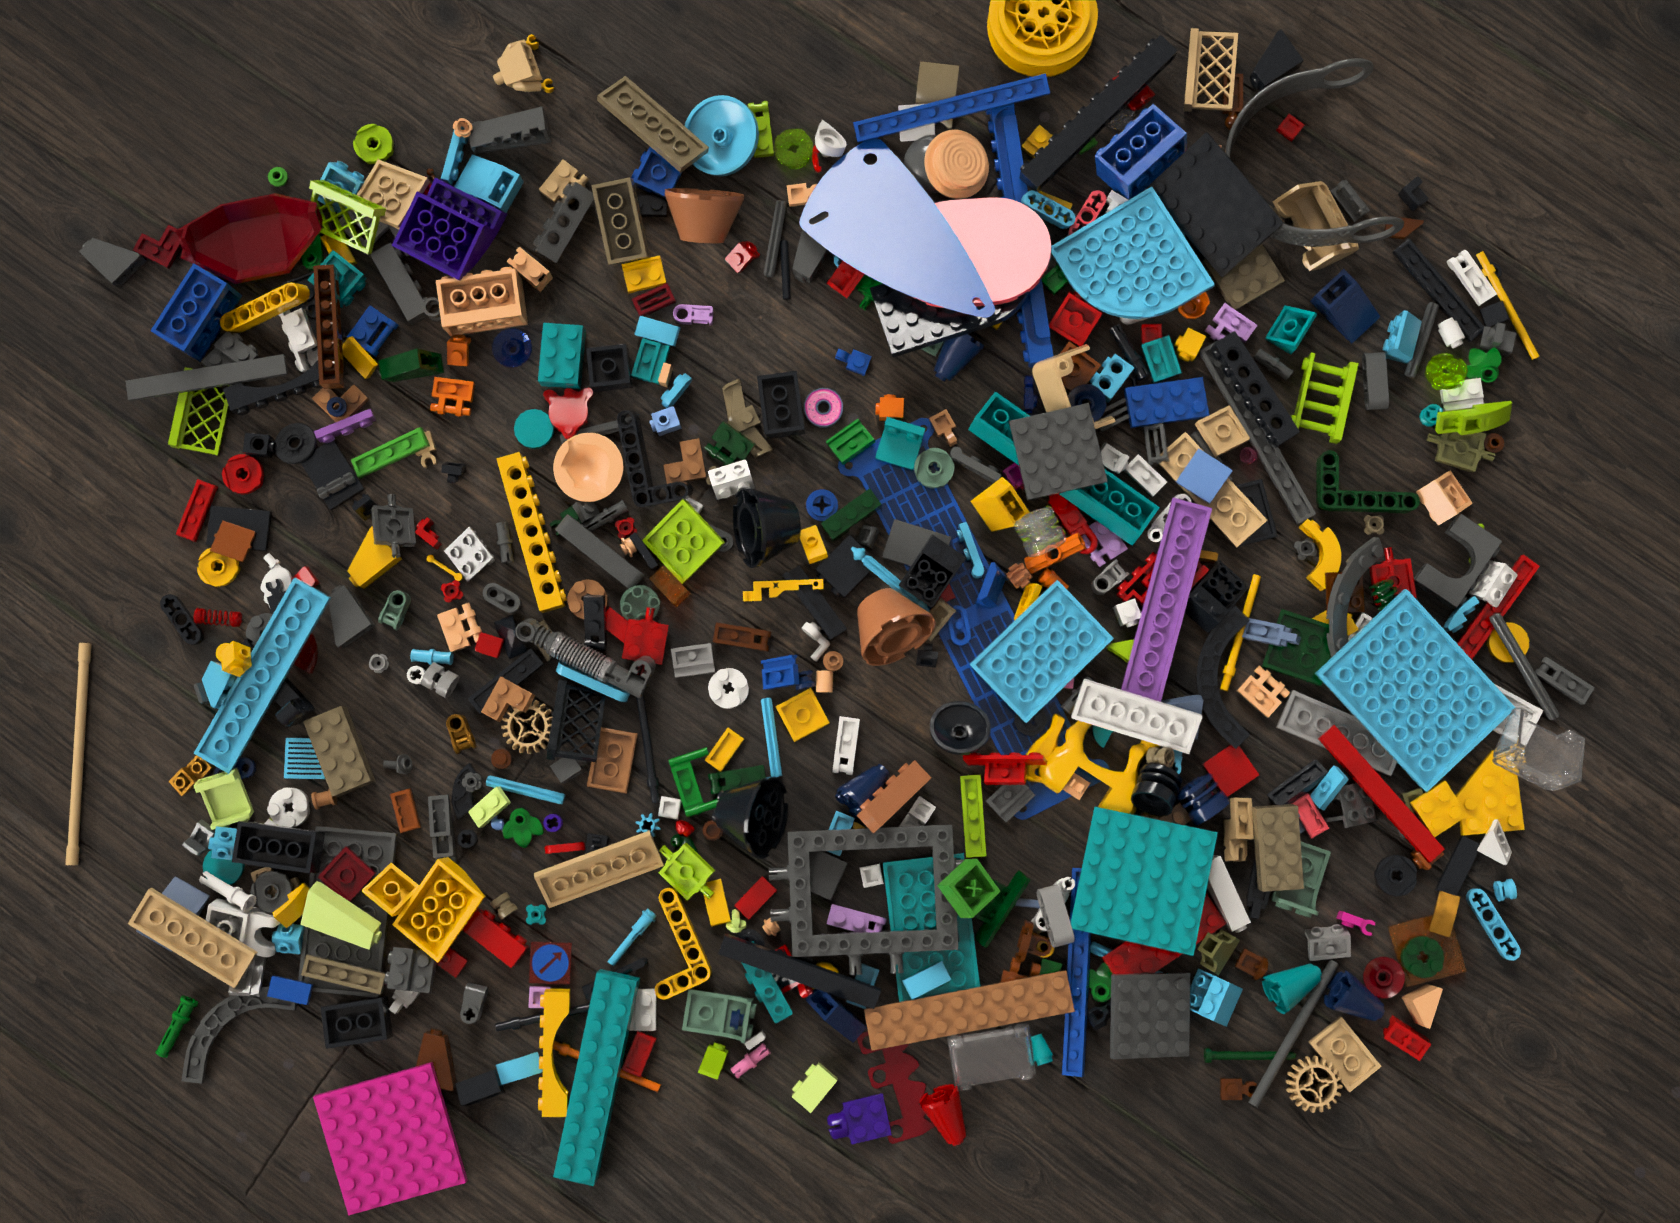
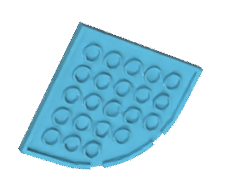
(1133, 261)

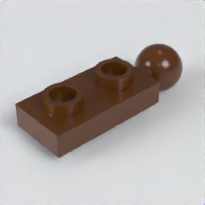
(1237, 104)

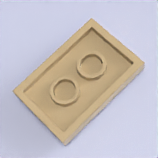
(1346, 1052)

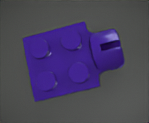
(861, 1120)

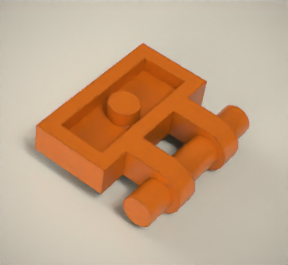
(452, 389)

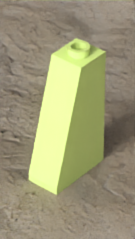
(339, 918)

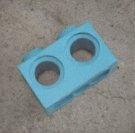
(1114, 380)

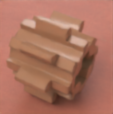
(1019, 575)

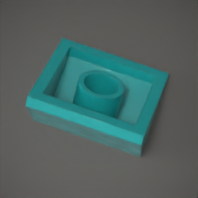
(1290, 328)

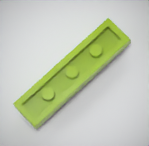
(973, 816)

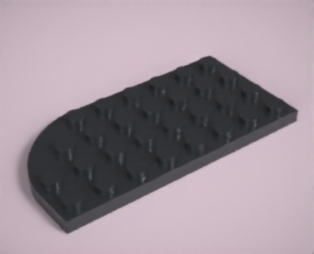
(915, 325)

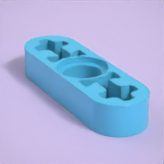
(1058, 221)

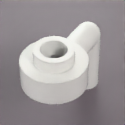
(812, 630)

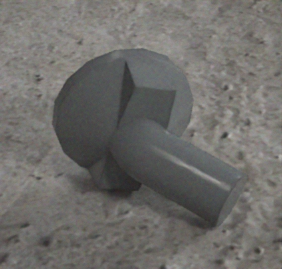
(402, 765)

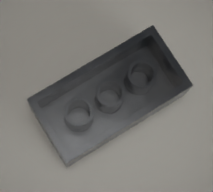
(278, 847)

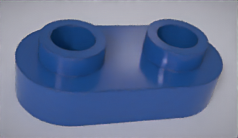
(960, 625)

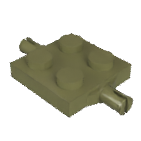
(1460, 450)

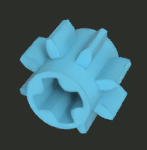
(654, 827)

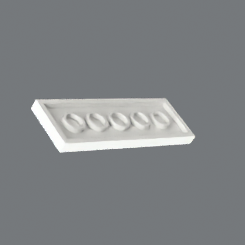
(1136, 716)

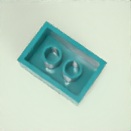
(562, 355)

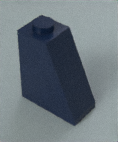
(836, 1014)

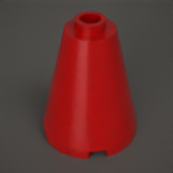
(945, 1112)

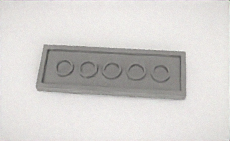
(1311, 718)

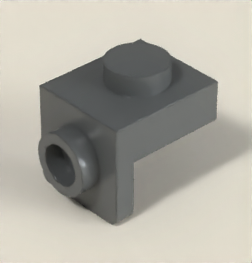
(199, 839)

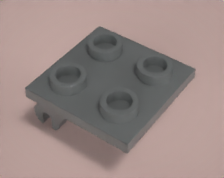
(1356, 806)

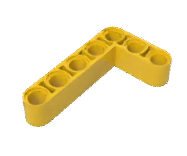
(685, 945)

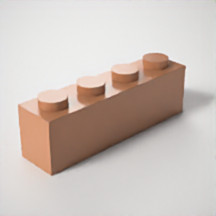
(894, 796)

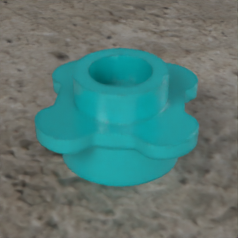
(536, 909)

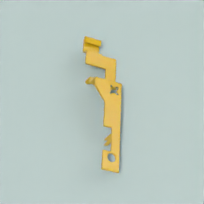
(783, 585)

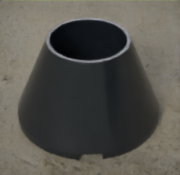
(764, 525)

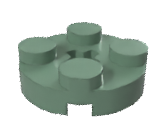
(936, 479)

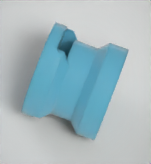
(1505, 889)

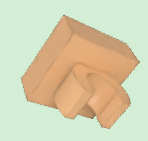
(1076, 786)

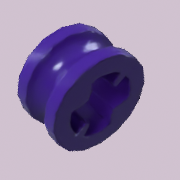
(553, 829)

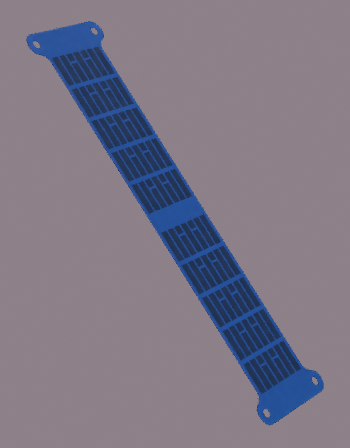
(938, 511)

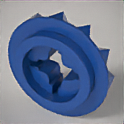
(815, 498)

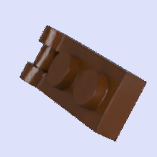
(741, 636)

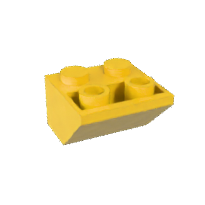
(999, 505)

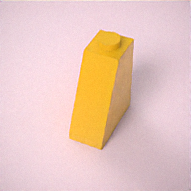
(370, 562)

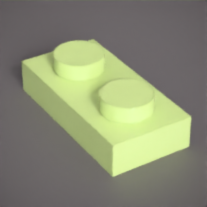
(489, 807)

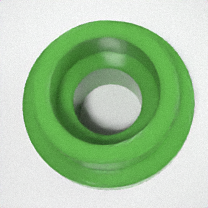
(280, 181)

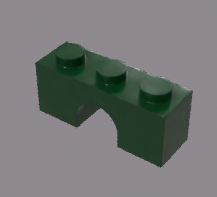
(851, 514)

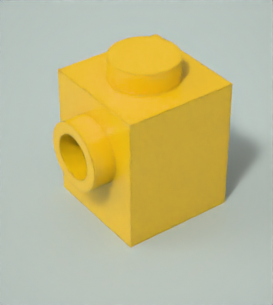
(1189, 344)
(236, 659)

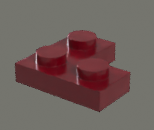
(162, 251)

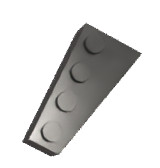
(511, 131)

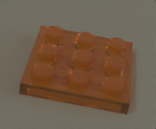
(1453, 958)

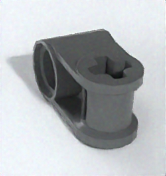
(473, 998)

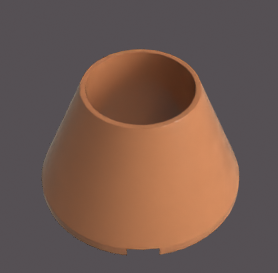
(703, 214)
(891, 626)

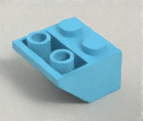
(1402, 337)
(217, 684)
(1213, 997)

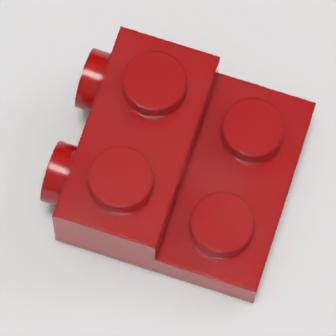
(1075, 319)

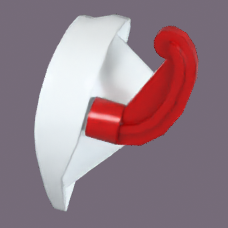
(827, 142)

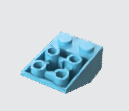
(490, 182)

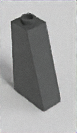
(809, 254)

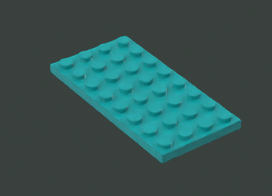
(912, 908)

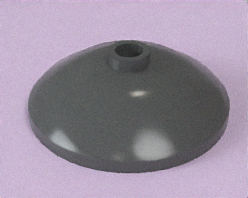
(915, 163)

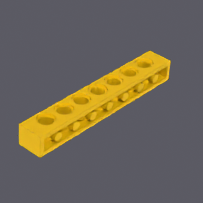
(507, 466)

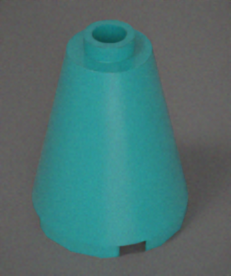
(1291, 986)

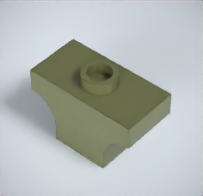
(1217, 950)

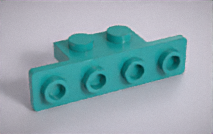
(768, 992)

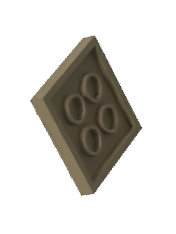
(1248, 279)

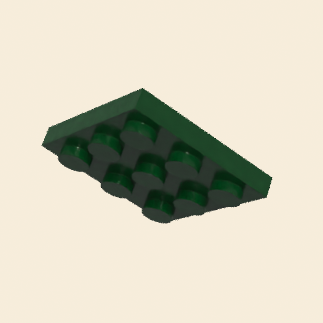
(1303, 659)

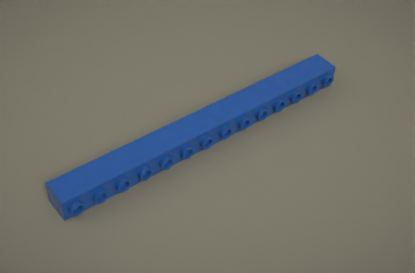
(1008, 164)

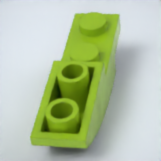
(1474, 420)

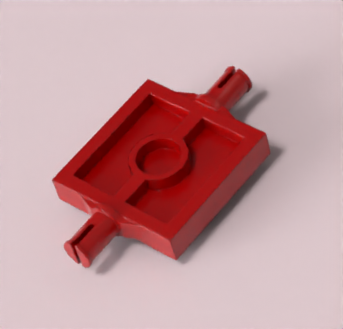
(1393, 569)
(645, 638)

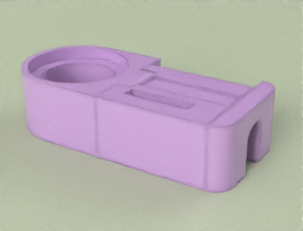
(696, 314)

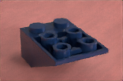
(1346, 306)

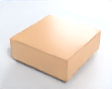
(665, 374)

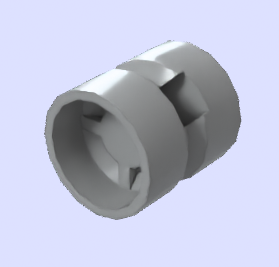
(445, 684)

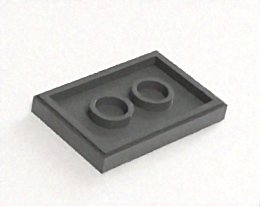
(907, 541)

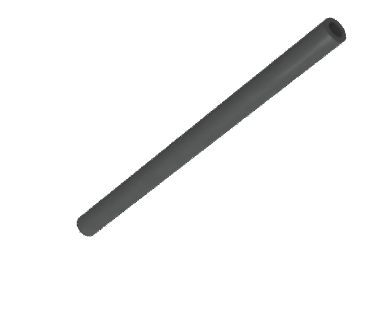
(1293, 1034)

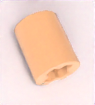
(824, 681)

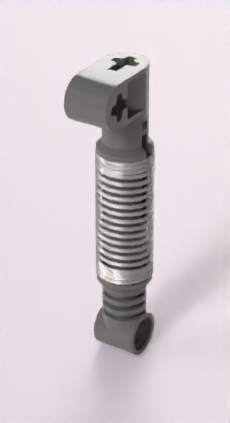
(593, 663)

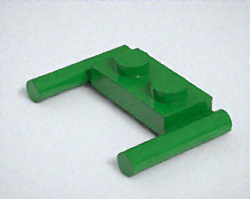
(687, 783)

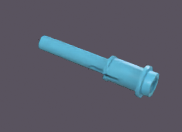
(638, 929)

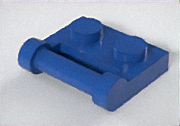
(368, 327)

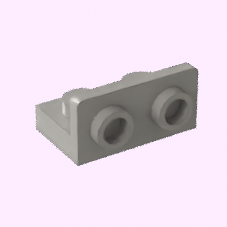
(1328, 942)

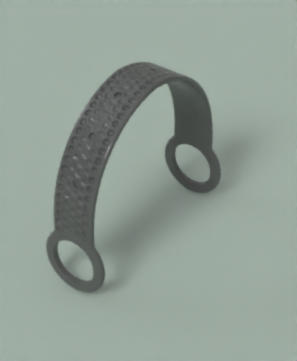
(1300, 82)

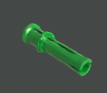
(180, 1017)

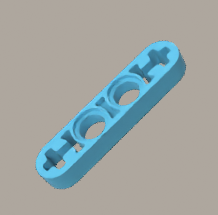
(588, 681)
(1495, 922)

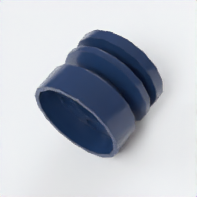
(1202, 799)

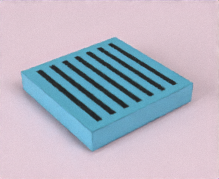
(301, 760)

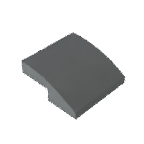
(825, 873)

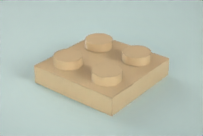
(1222, 431)

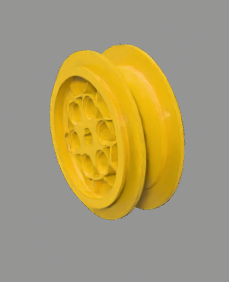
(1034, 51)

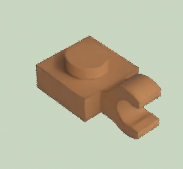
(944, 425)

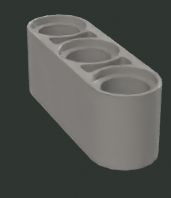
(1055, 916)

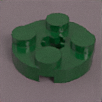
(1434, 959)

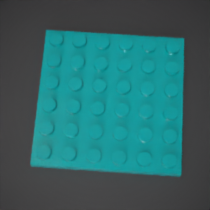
(1143, 881)

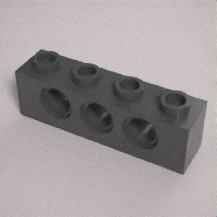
(583, 200)

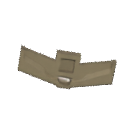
(744, 418)

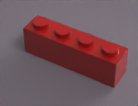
(496, 937)

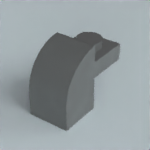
(1498, 338)

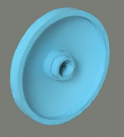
(727, 130)

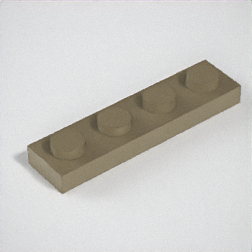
(343, 974)

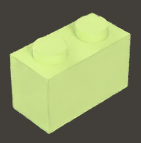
(814, 1087)

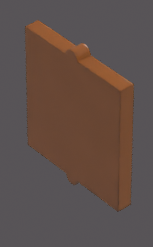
(233, 541)

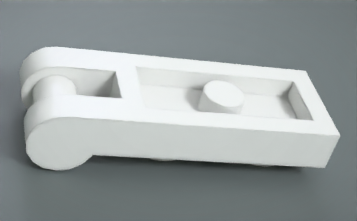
(1472, 277)
(846, 744)

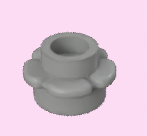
(378, 668)

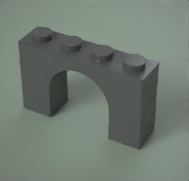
(1481, 548)

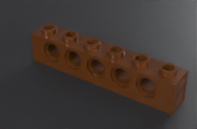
(328, 326)

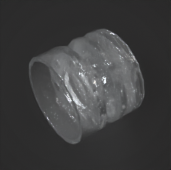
(1040, 532)

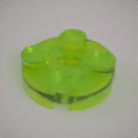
(793, 137)
(1441, 380)

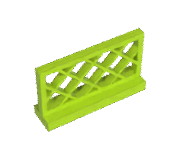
(352, 202)
(182, 416)

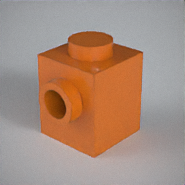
(890, 407)

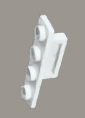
(300, 334)

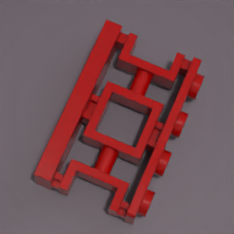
(1147, 571)

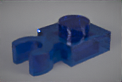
(1029, 399)

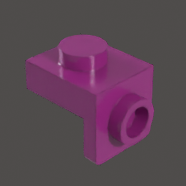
(1014, 476)

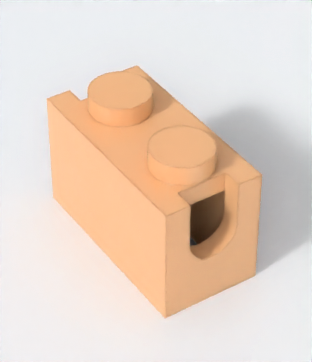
(530, 269)

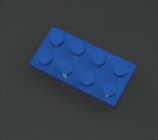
(1166, 402)

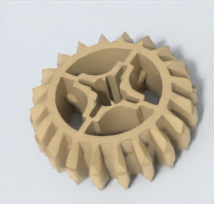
(543, 736)
(1330, 1081)

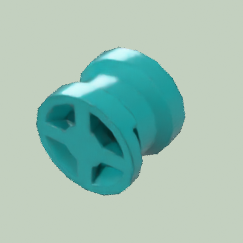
(1432, 411)

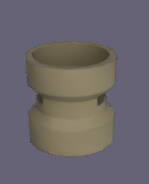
(1160, 756)
(503, 905)

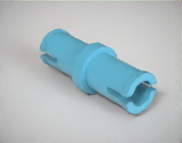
(431, 656)

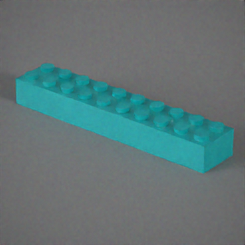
(1110, 503)
(596, 1077)

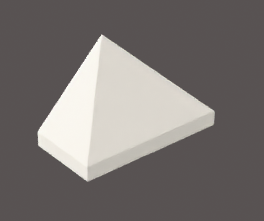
(1495, 844)

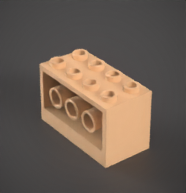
(482, 302)

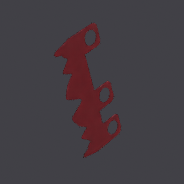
(908, 1092)

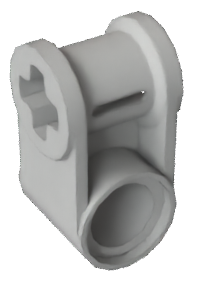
(1111, 575)

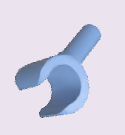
(497, 824)

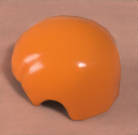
(1195, 307)

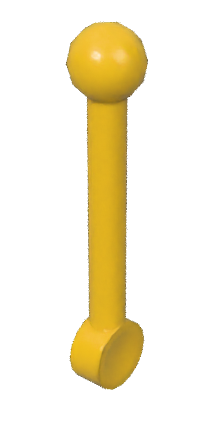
(430, 558)

